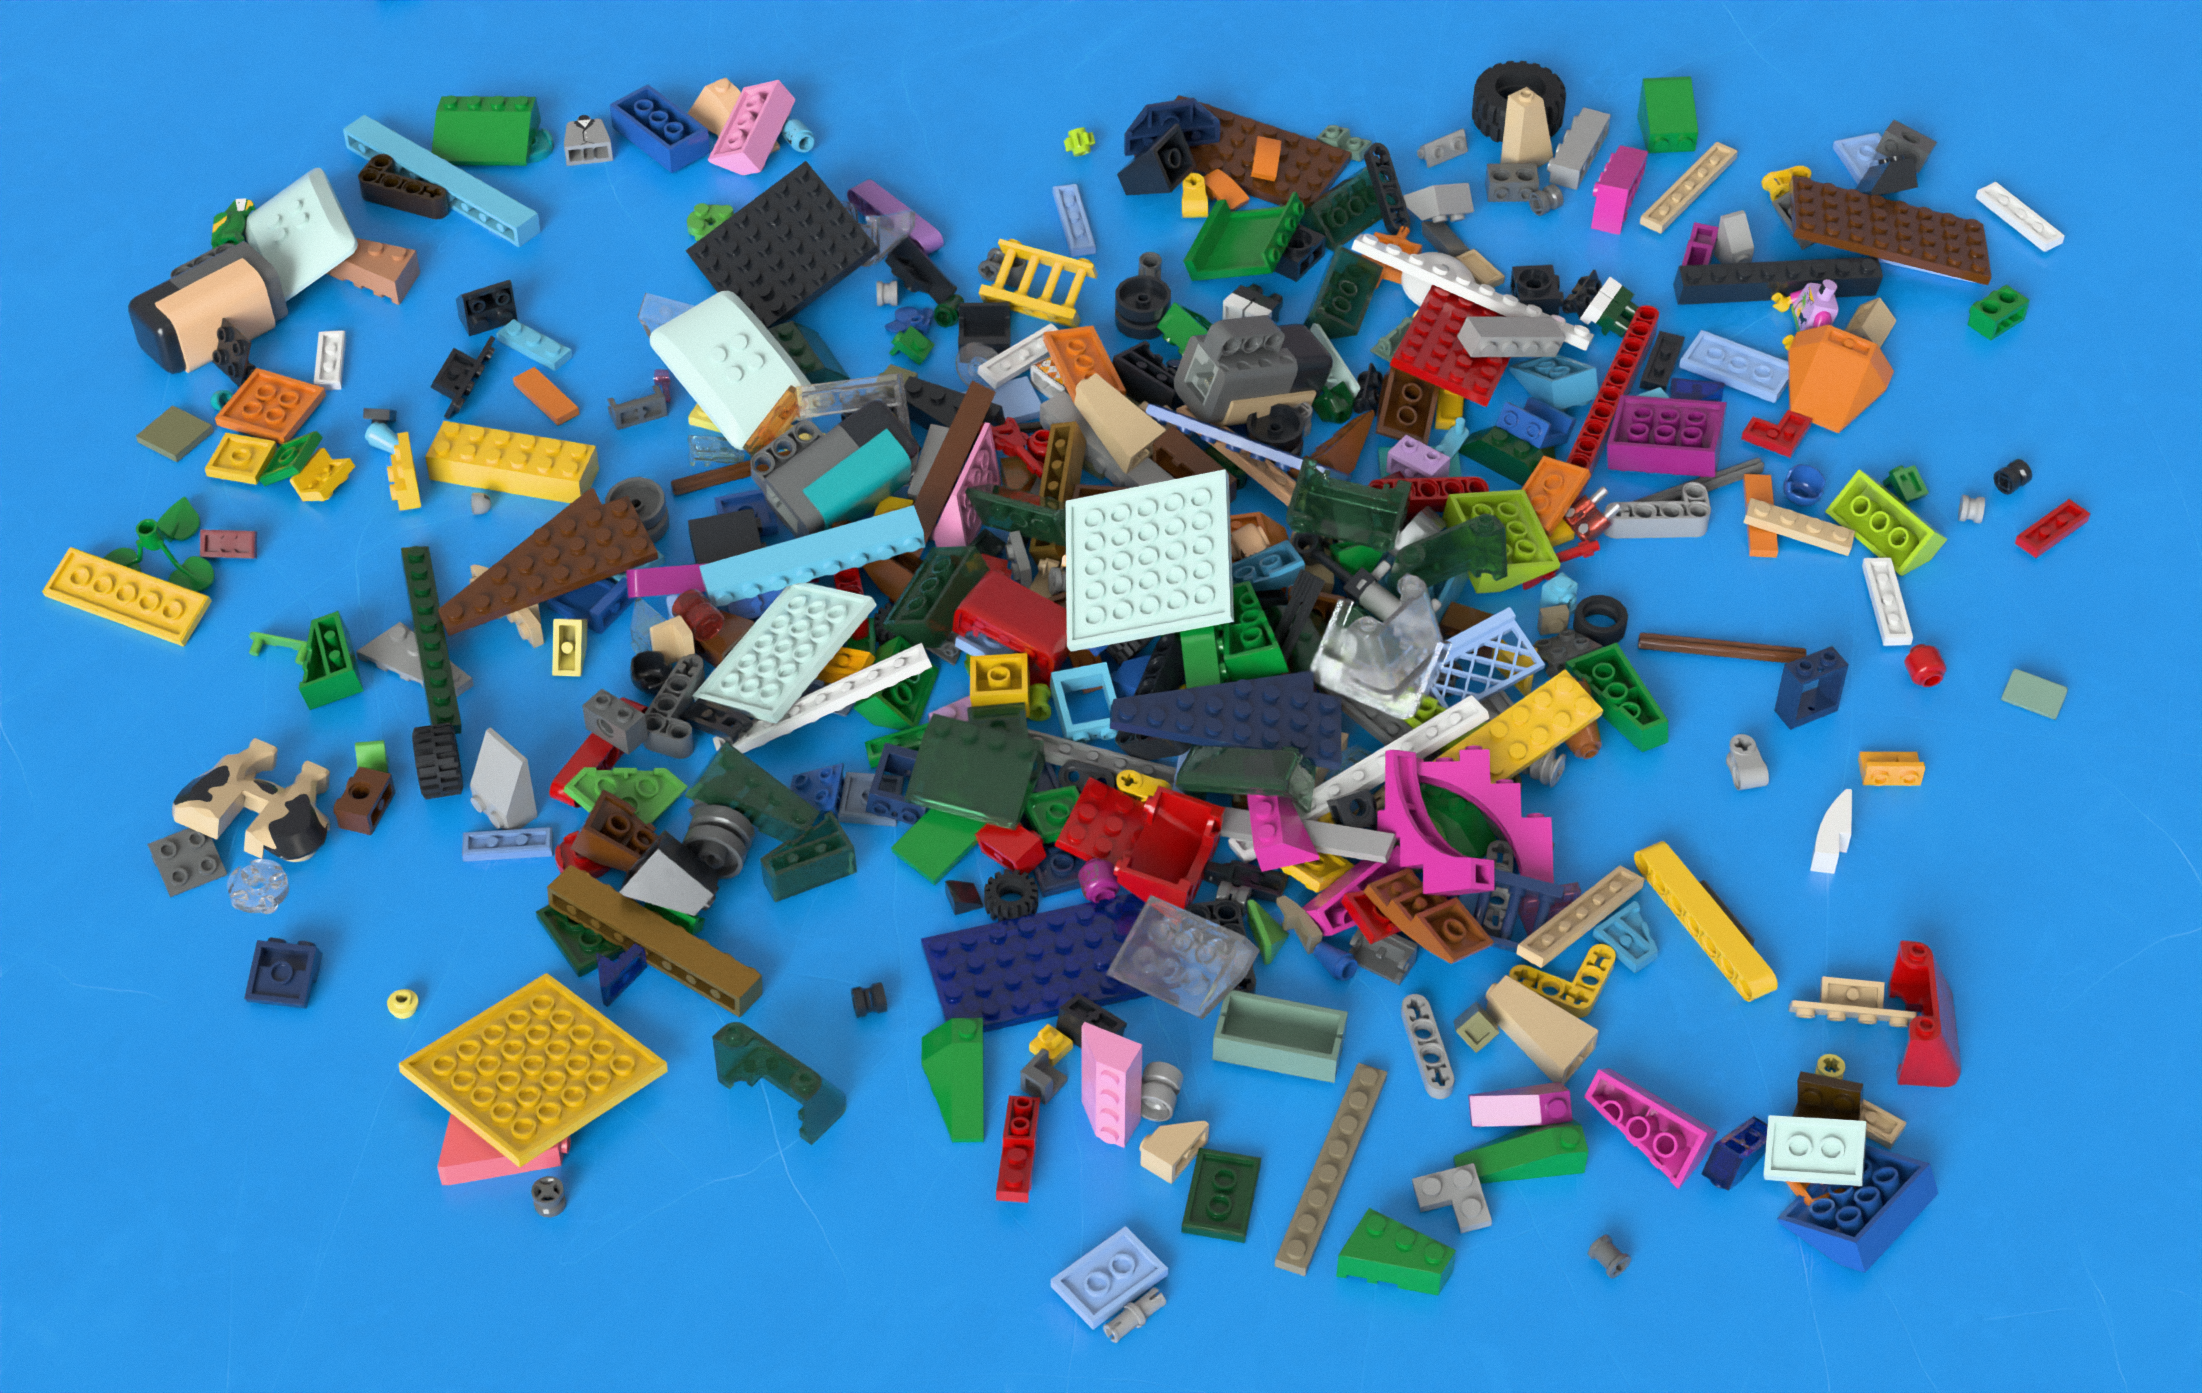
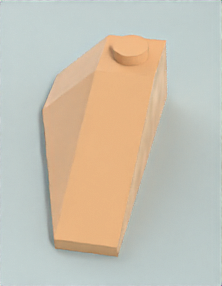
(715, 106)

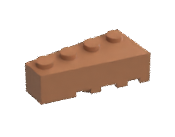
(381, 268)

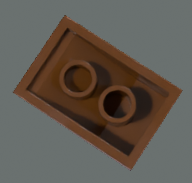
(1406, 406)

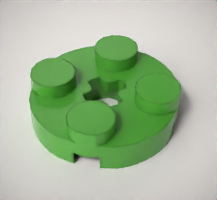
(707, 214)

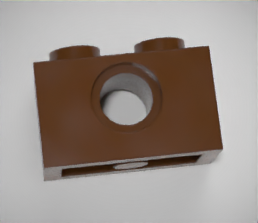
(364, 800)

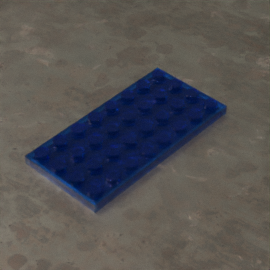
(1032, 963)

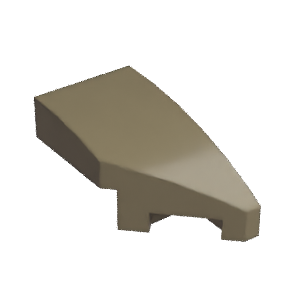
(1301, 922)

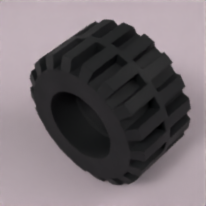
(437, 760)

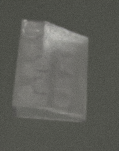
(1182, 958)

